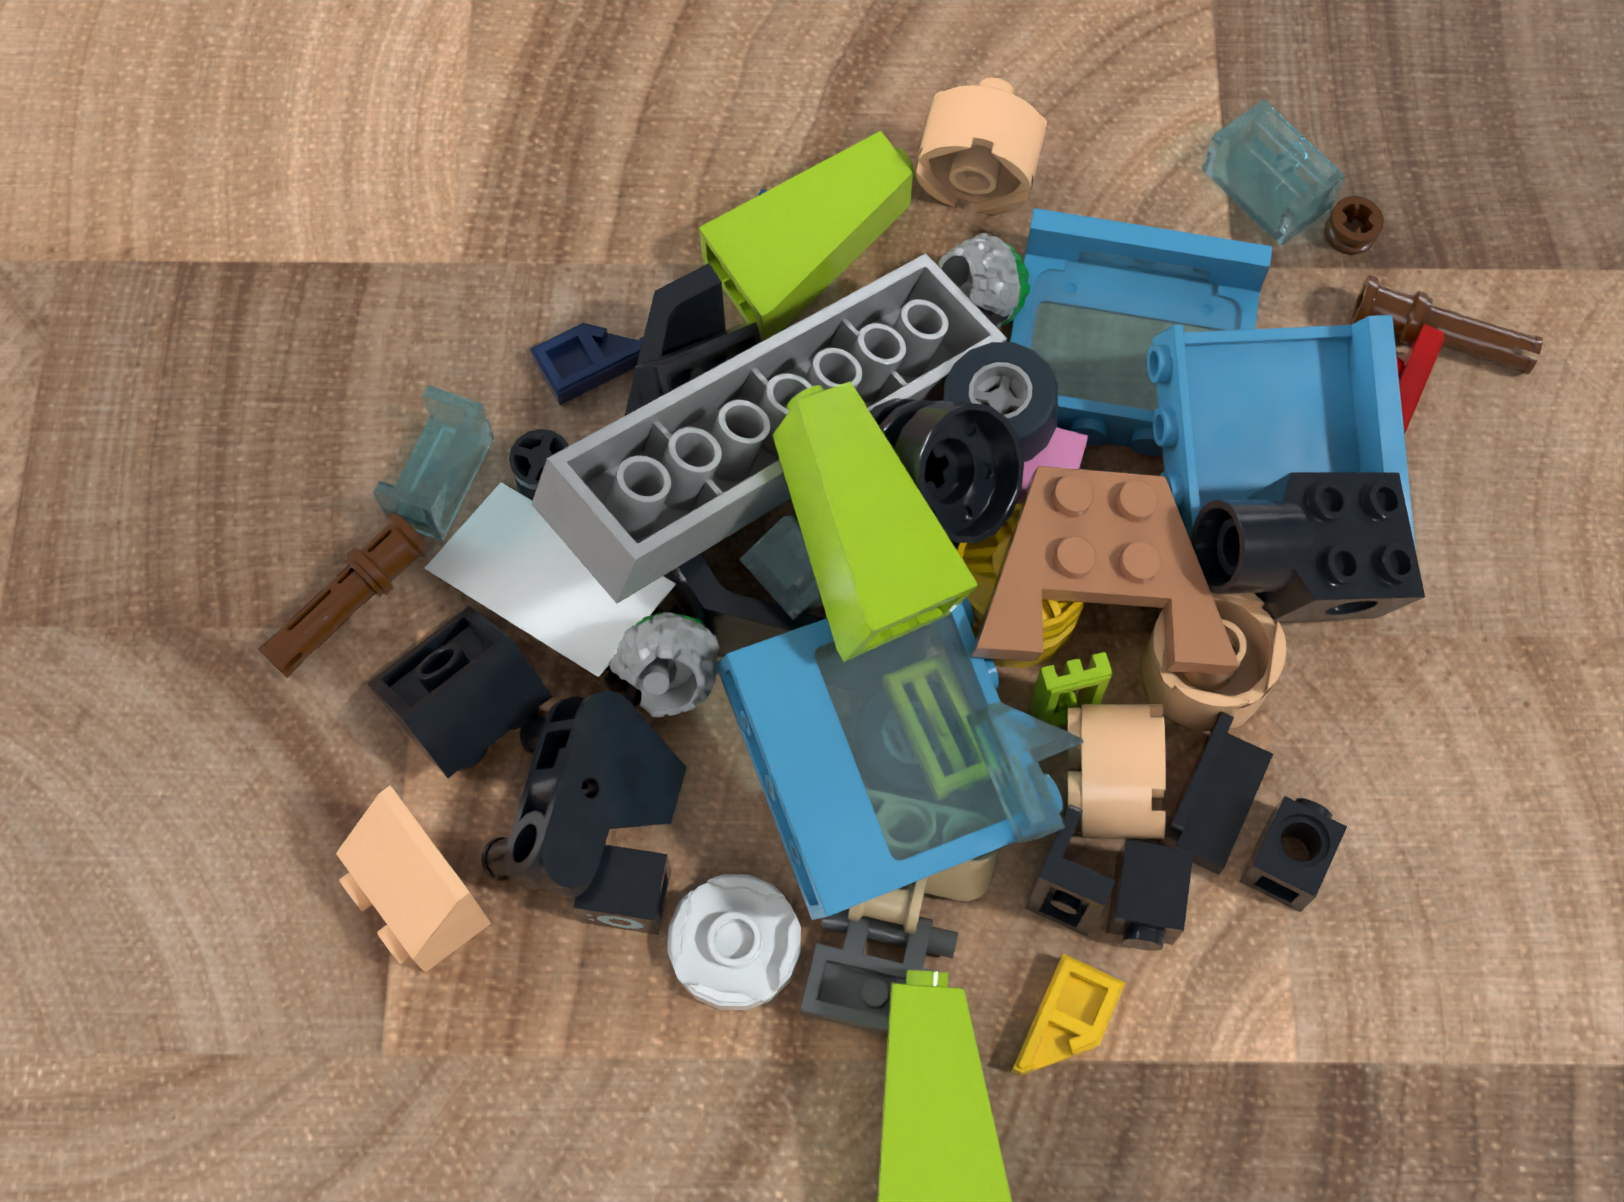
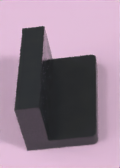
(1217, 797)
(1066, 889)

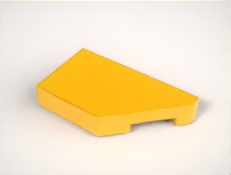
(1069, 1016)

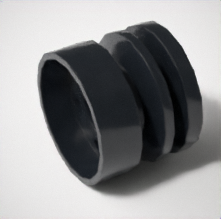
(959, 459)

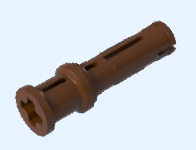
(1460, 331)
(366, 574)

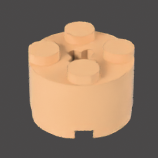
(981, 147)
(1199, 698)
(1120, 770)

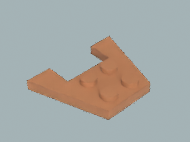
(1106, 544)

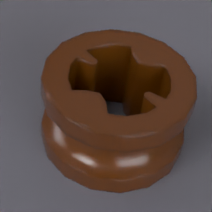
(1343, 239)

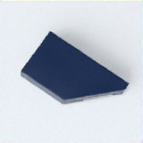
(584, 359)

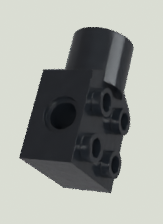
(1314, 546)

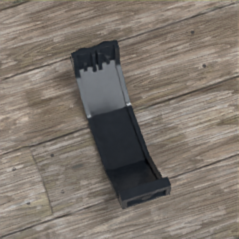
(679, 317)

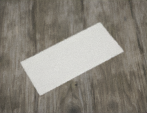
(533, 580)

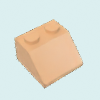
(408, 884)

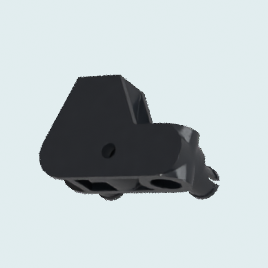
(589, 774)

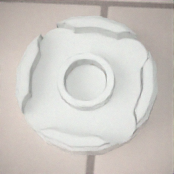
(734, 942)

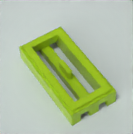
(1056, 694)

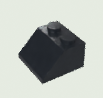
(461, 691)

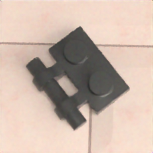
(856, 987)

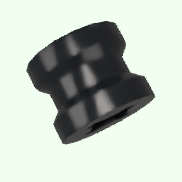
(529, 457)

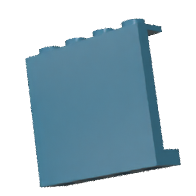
(1272, 404)

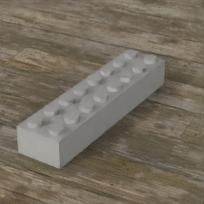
(705, 453)

